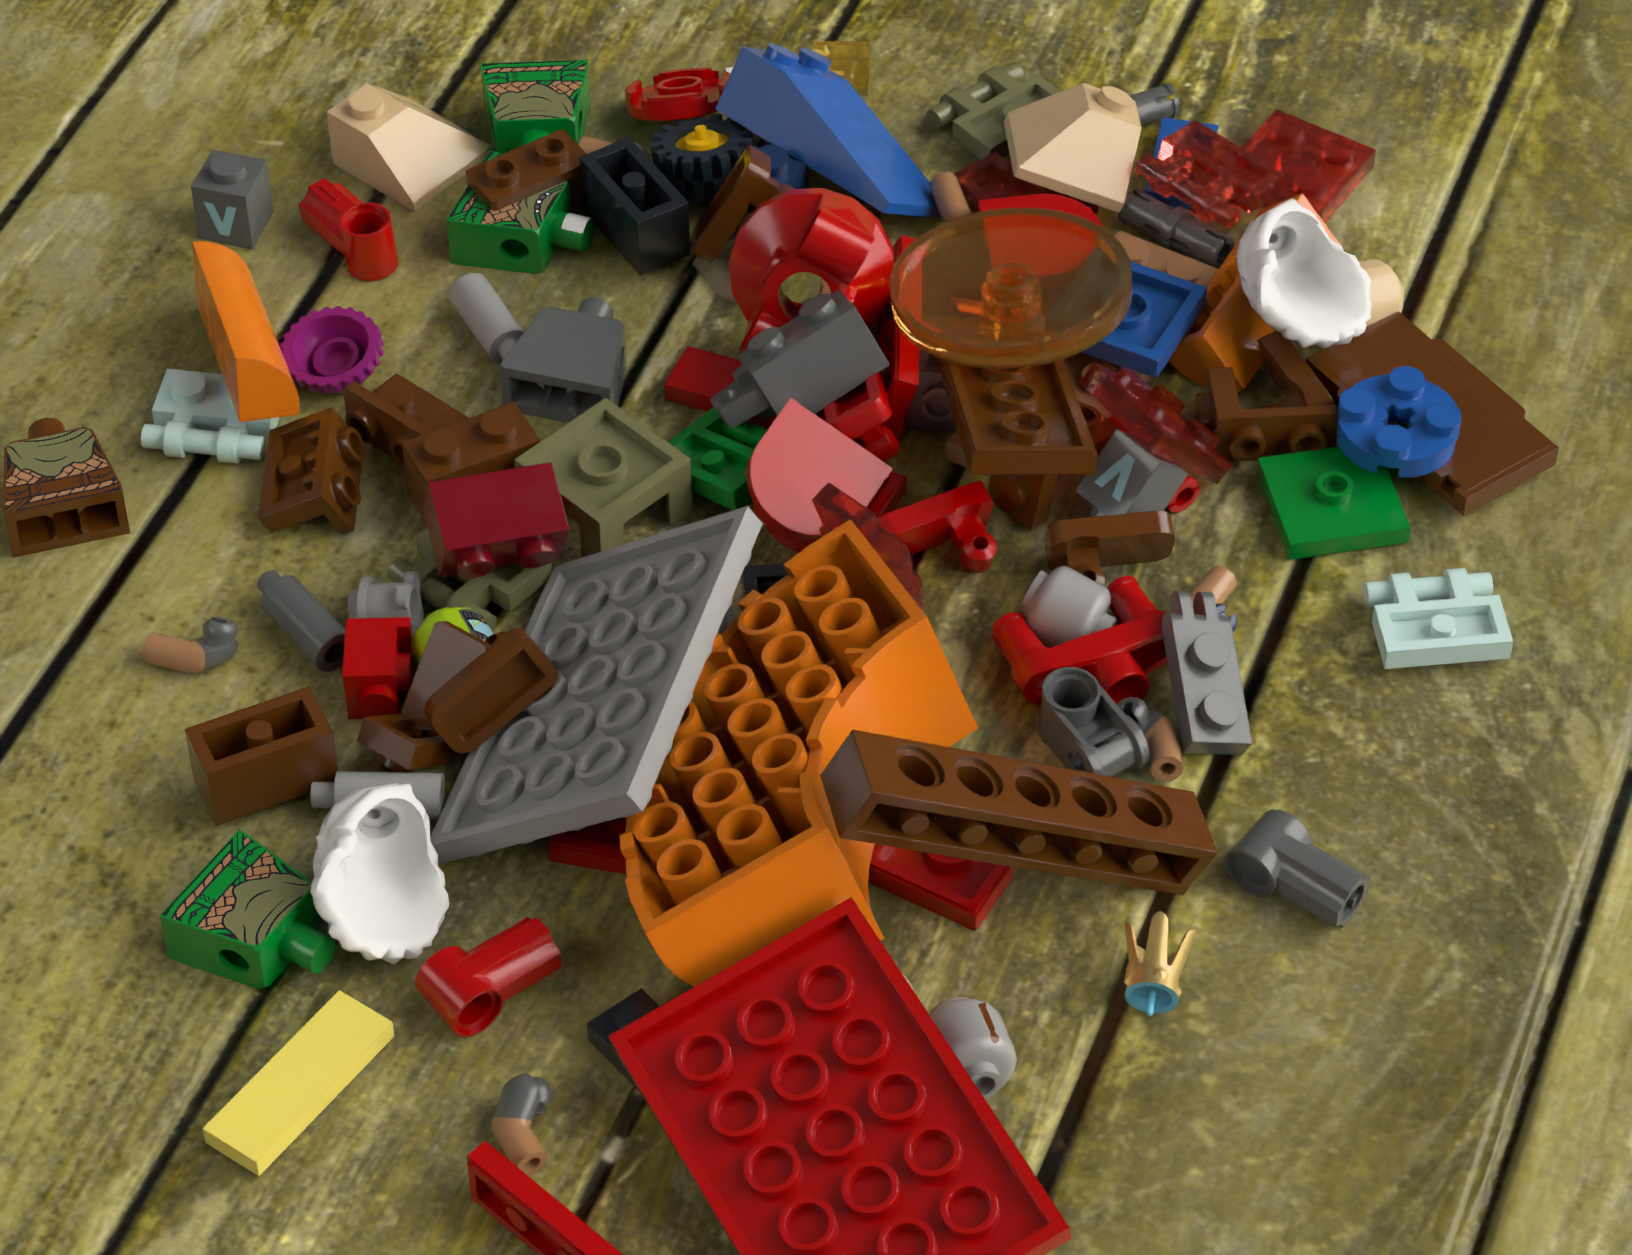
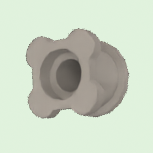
(388, 599)

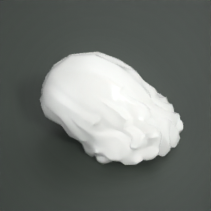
(1302, 278)
(379, 874)

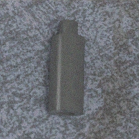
(303, 619)

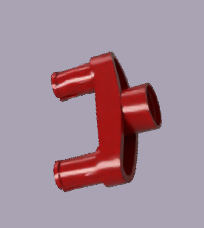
(1114, 655)

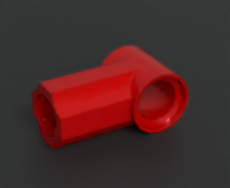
(354, 228)
(472, 985)

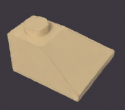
(1077, 143)
(400, 145)

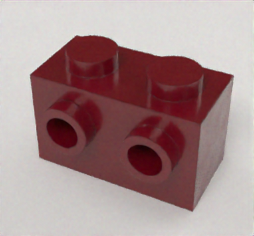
(496, 520)

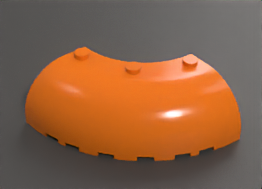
(739, 816)

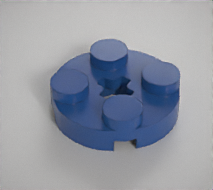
(1403, 398)

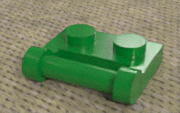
(717, 458)

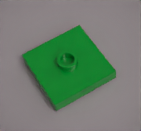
(1330, 503)

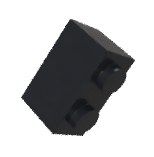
(635, 206)

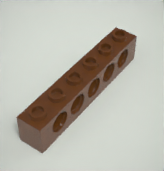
(1016, 813)

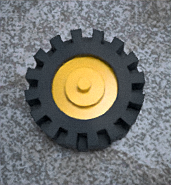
(699, 153)

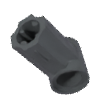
(1281, 859)

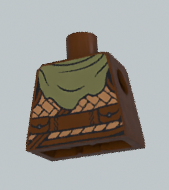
(60, 490)

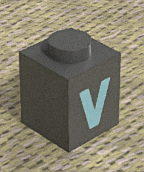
(232, 199)
(1130, 479)

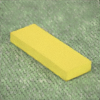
(298, 1083)

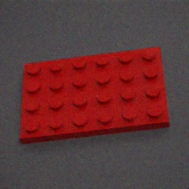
(833, 1108)

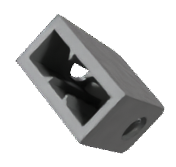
(566, 362)

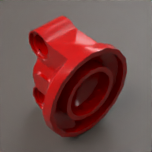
(812, 234)

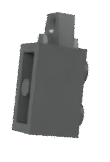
(807, 359)

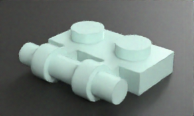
(198, 417)
(1438, 619)

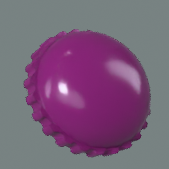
(332, 349)

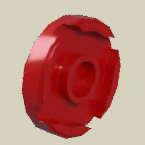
(676, 94)

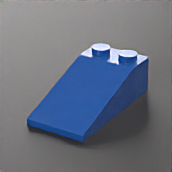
(825, 125)

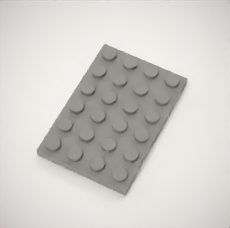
(627, 652)

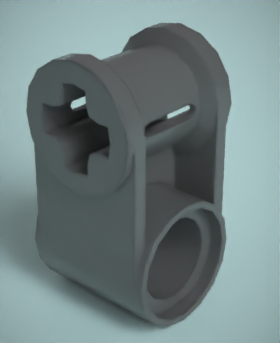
(1088, 726)

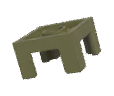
(611, 472)

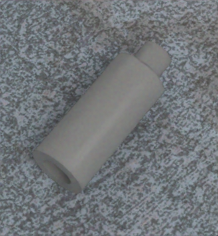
(485, 315)
(426, 787)

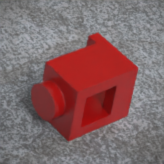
(376, 665)

